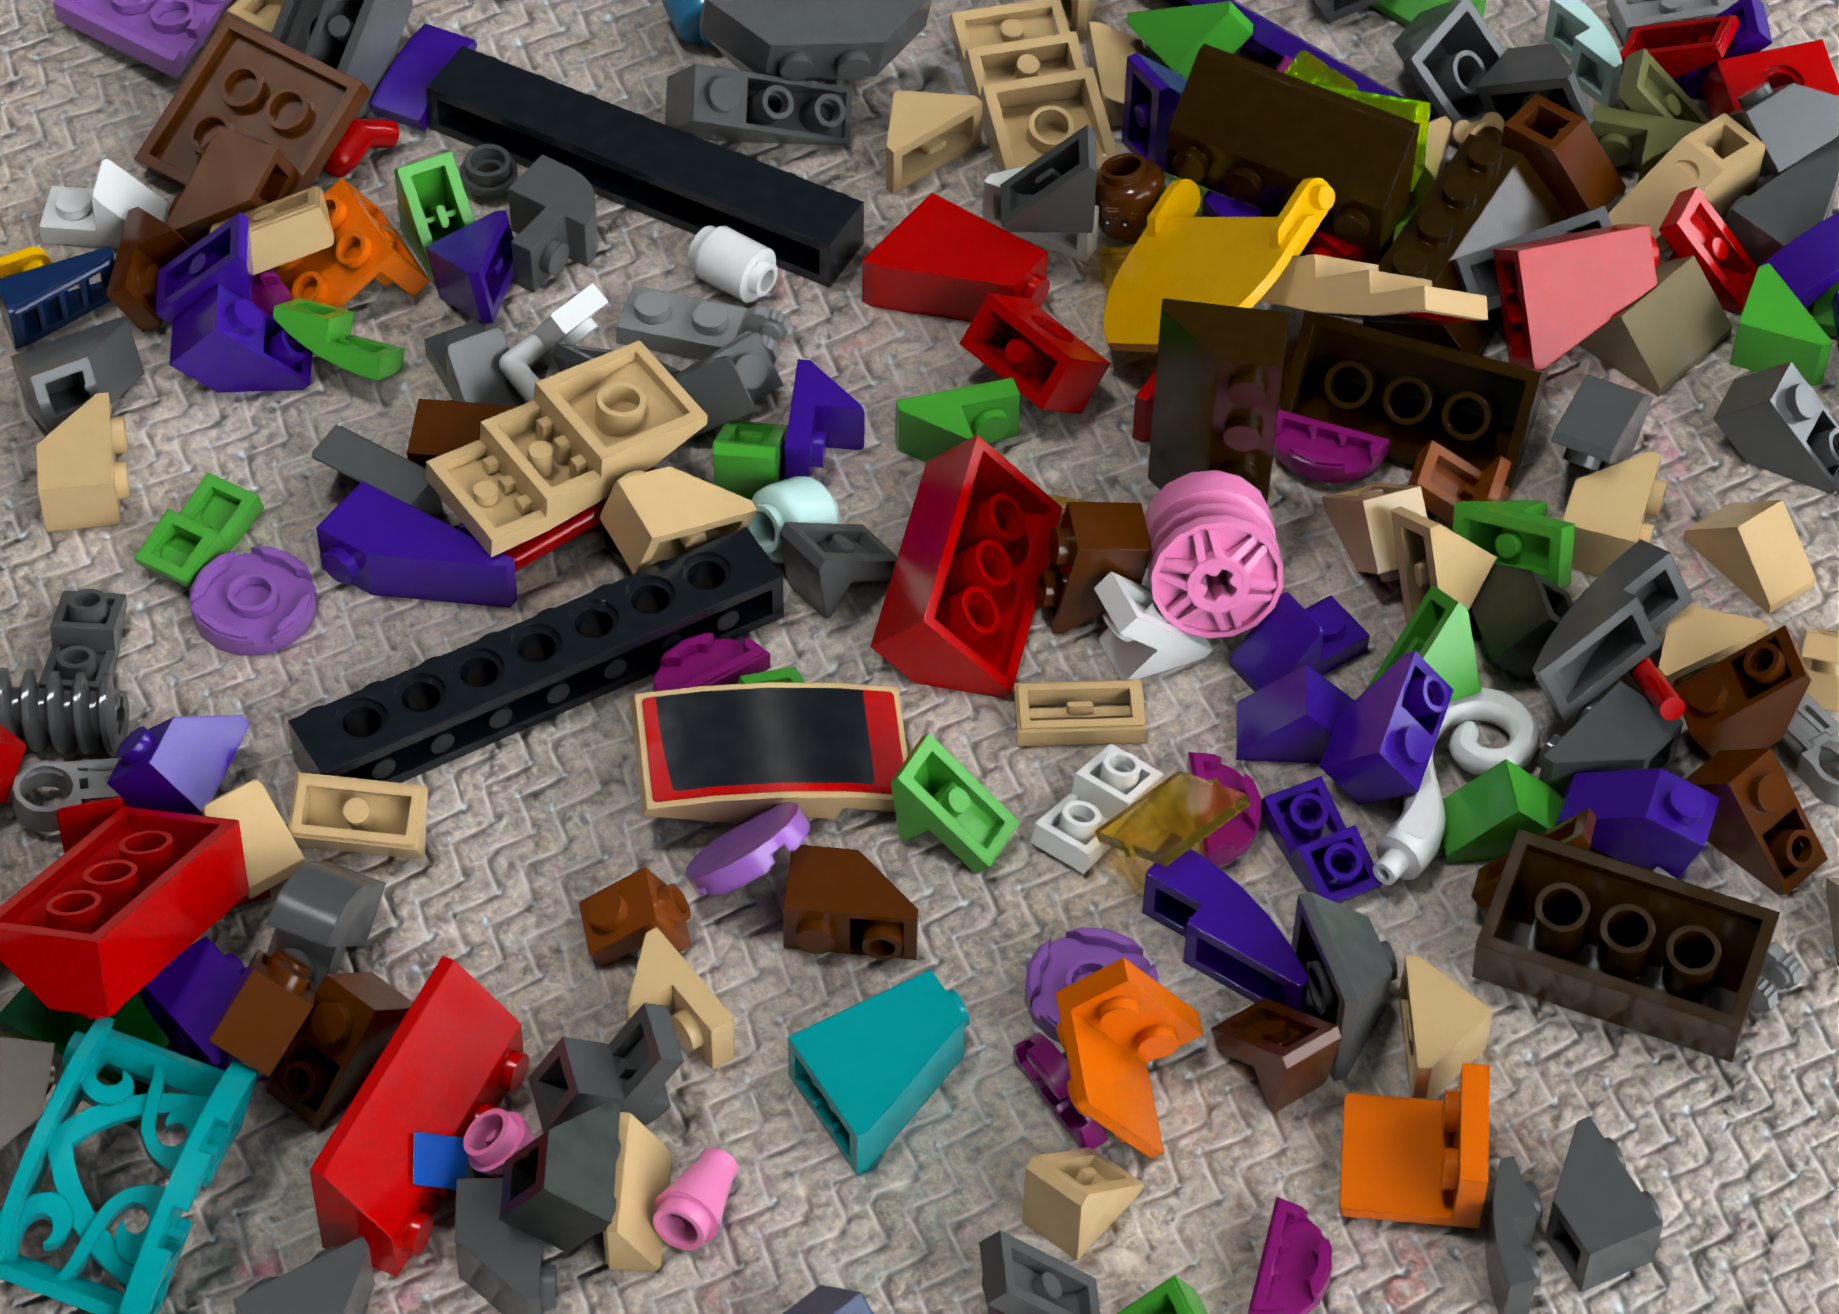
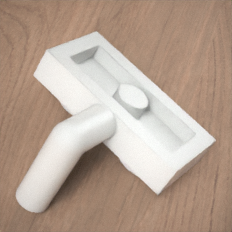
(564, 326)

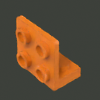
(362, 250)
(1110, 1033)
(1418, 1155)

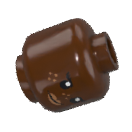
(1126, 194)

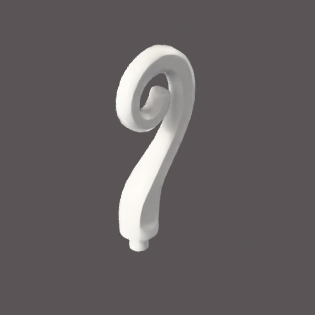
(1419, 830)

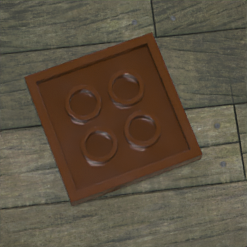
(261, 92)

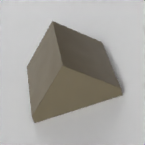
(1663, 329)

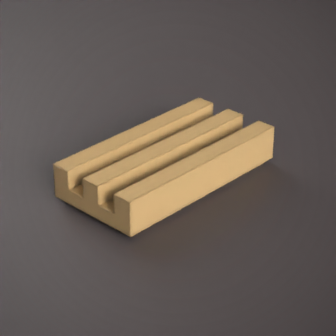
(1079, 721)

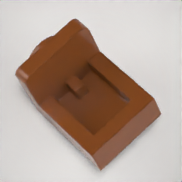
(1451, 479)
(628, 909)

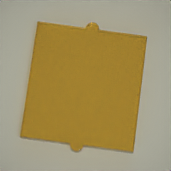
(1172, 818)

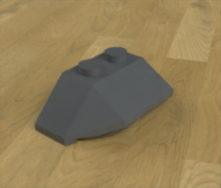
(346, 35)
(813, 36)

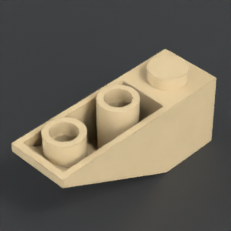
(1715, 157)

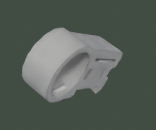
(1811, 742)
(81, 780)

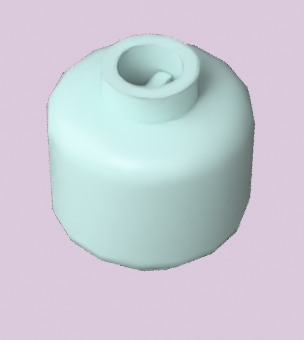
(790, 500)

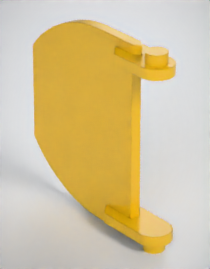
(1205, 259)

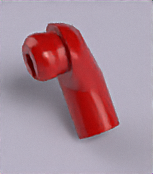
(356, 142)

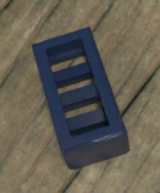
(39, 299)

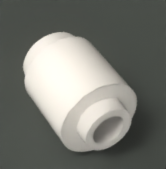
(733, 262)

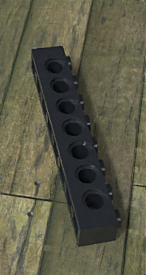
(540, 665)

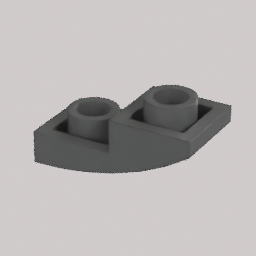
(85, 636)
(1508, 1239)

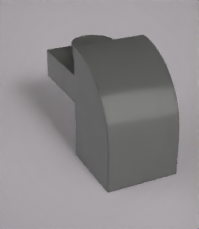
(554, 221)
(322, 914)
(625, 1071)

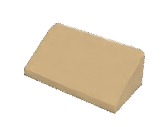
(1108, 56)
(288, 229)
(359, 815)
(640, 1177)

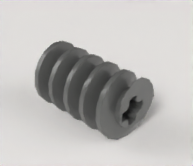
(64, 715)

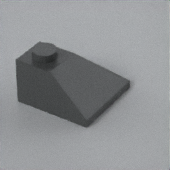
(1448, 56)
(1345, 972)

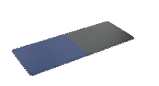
(440, 1161)

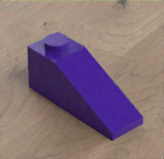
(409, 554)

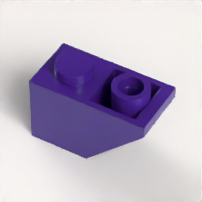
(237, 347)
(1388, 732)

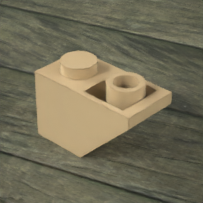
(80, 468)
(1613, 509)

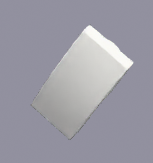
(1097, 795)

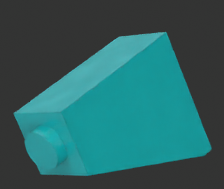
(878, 1063)

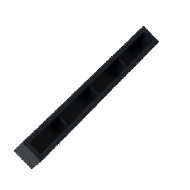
(647, 163)

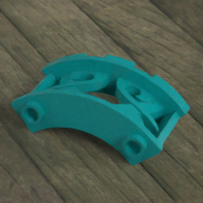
(201, 1103)

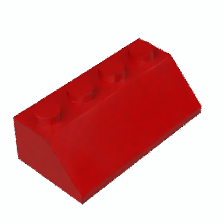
(967, 573)
(121, 907)
(436, 1076)

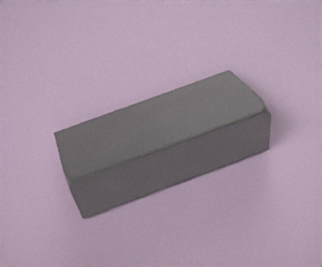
(378, 467)

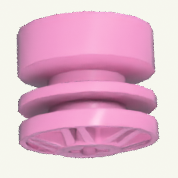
(1213, 554)

